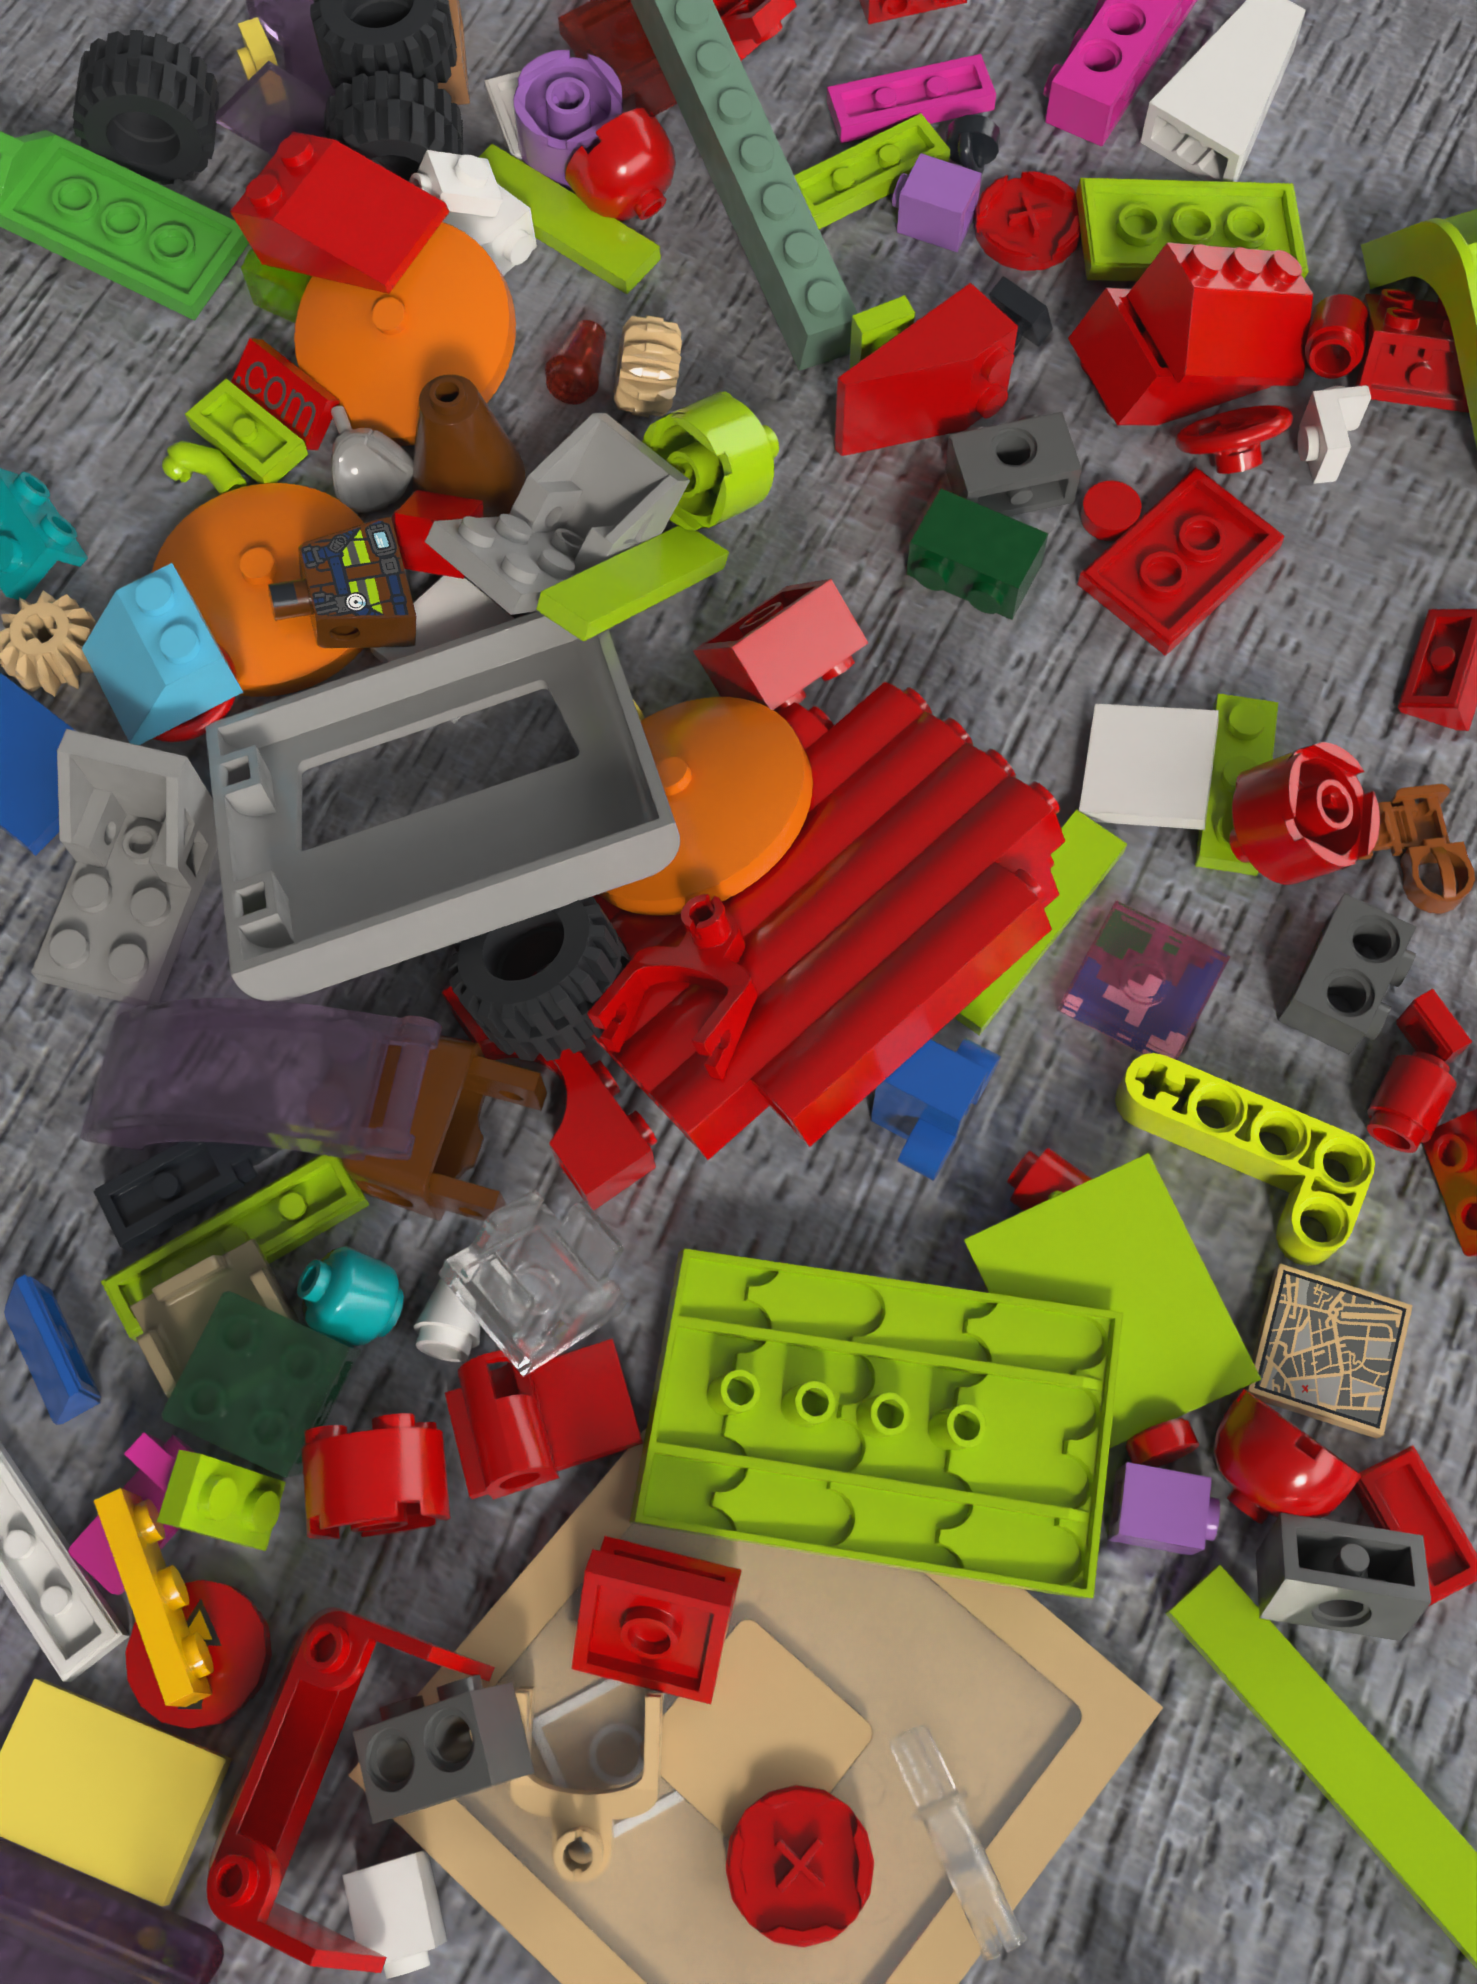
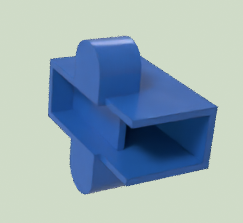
(929, 1098)

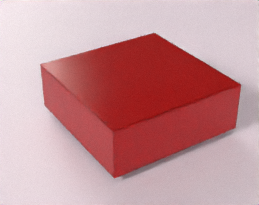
(1433, 1028)

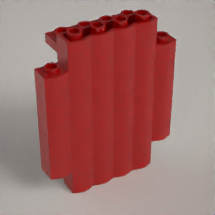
(866, 935)

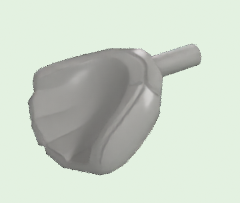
(367, 466)

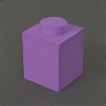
(937, 202)
(1163, 1509)

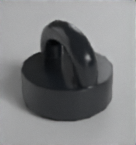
(973, 141)

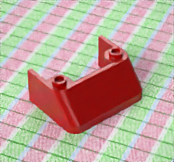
(286, 1776)

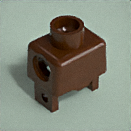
(444, 1131)

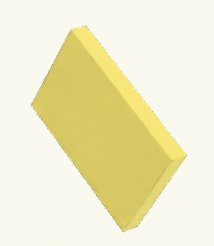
(105, 1791)

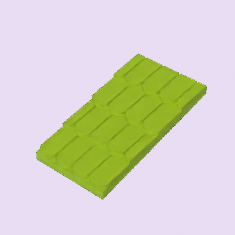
(882, 1422)

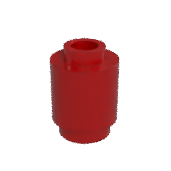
(1336, 335)
(1410, 1101)
(1040, 1176)

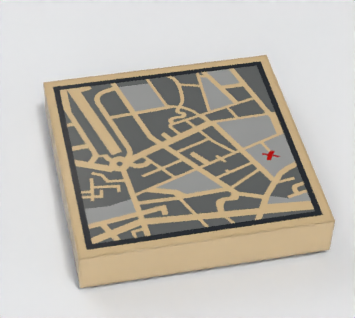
(1329, 1350)

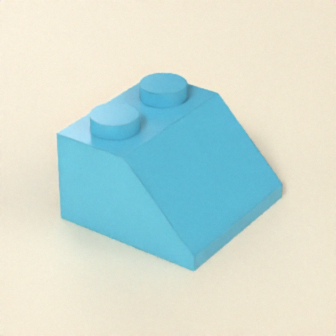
(157, 657)

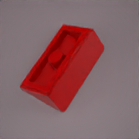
(1444, 670)

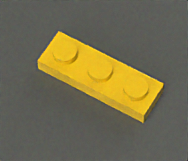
(156, 1597)

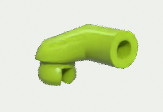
(211, 462)

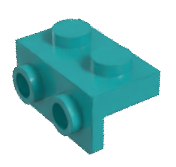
(31, 534)

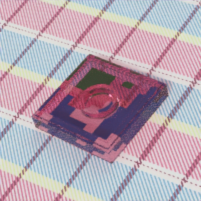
(1143, 983)

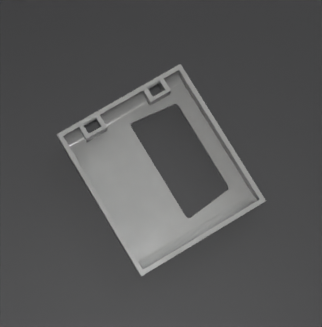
(450, 869)

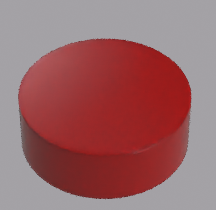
(1110, 510)
(1162, 1443)

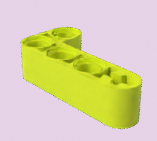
(1240, 1148)

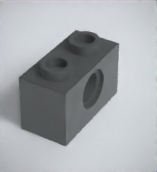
(1043, 469)
(1342, 1577)

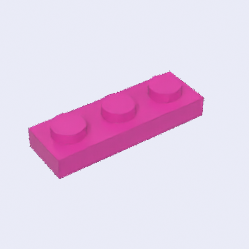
(935, 90)

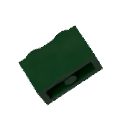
(976, 554)

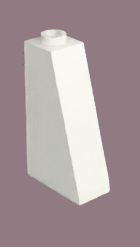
(1222, 94)

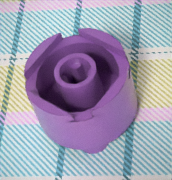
(561, 108)

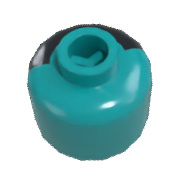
(350, 1296)

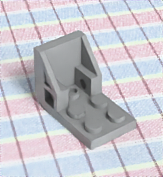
(573, 512)
(141, 857)

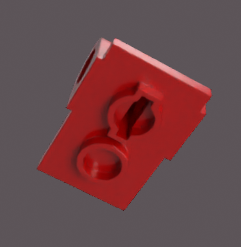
(529, 1427)

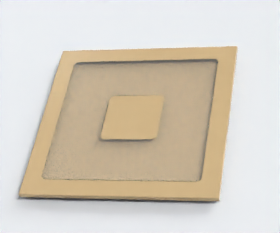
(807, 1693)

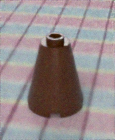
(464, 447)

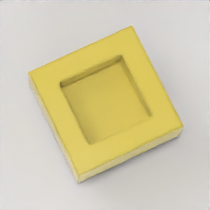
(257, 47)

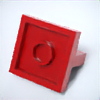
(654, 1618)

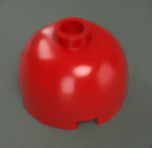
(627, 169)
(1277, 1464)

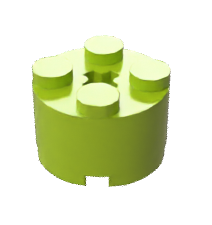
(721, 453)

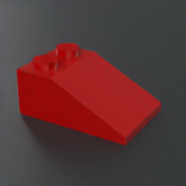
(336, 215)
(1131, 370)
(928, 377)

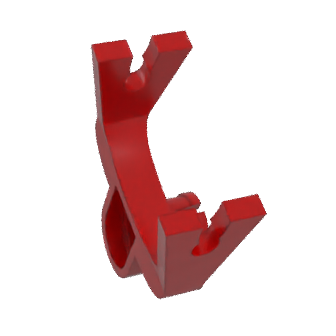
(703, 958)

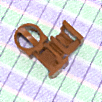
(1424, 835)

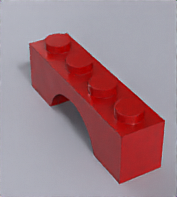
(596, 1142)

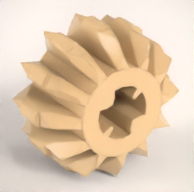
(647, 366)
(46, 643)

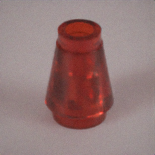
(577, 364)

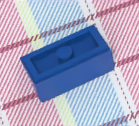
(50, 1350)

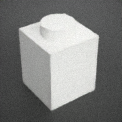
(397, 1911)

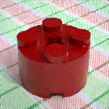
(1303, 815)
(374, 1478)

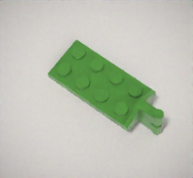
(115, 221)

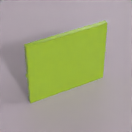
(1128, 1252)

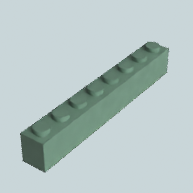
(751, 177)

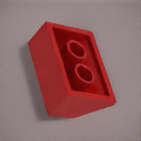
(1226, 314)

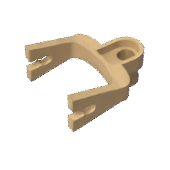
(590, 1812)

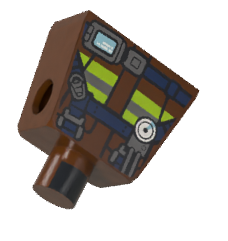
(351, 589)

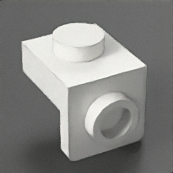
(460, 182)
(1324, 429)

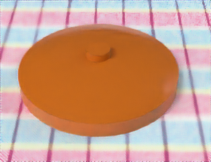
(382, 348)
(229, 557)
(735, 795)

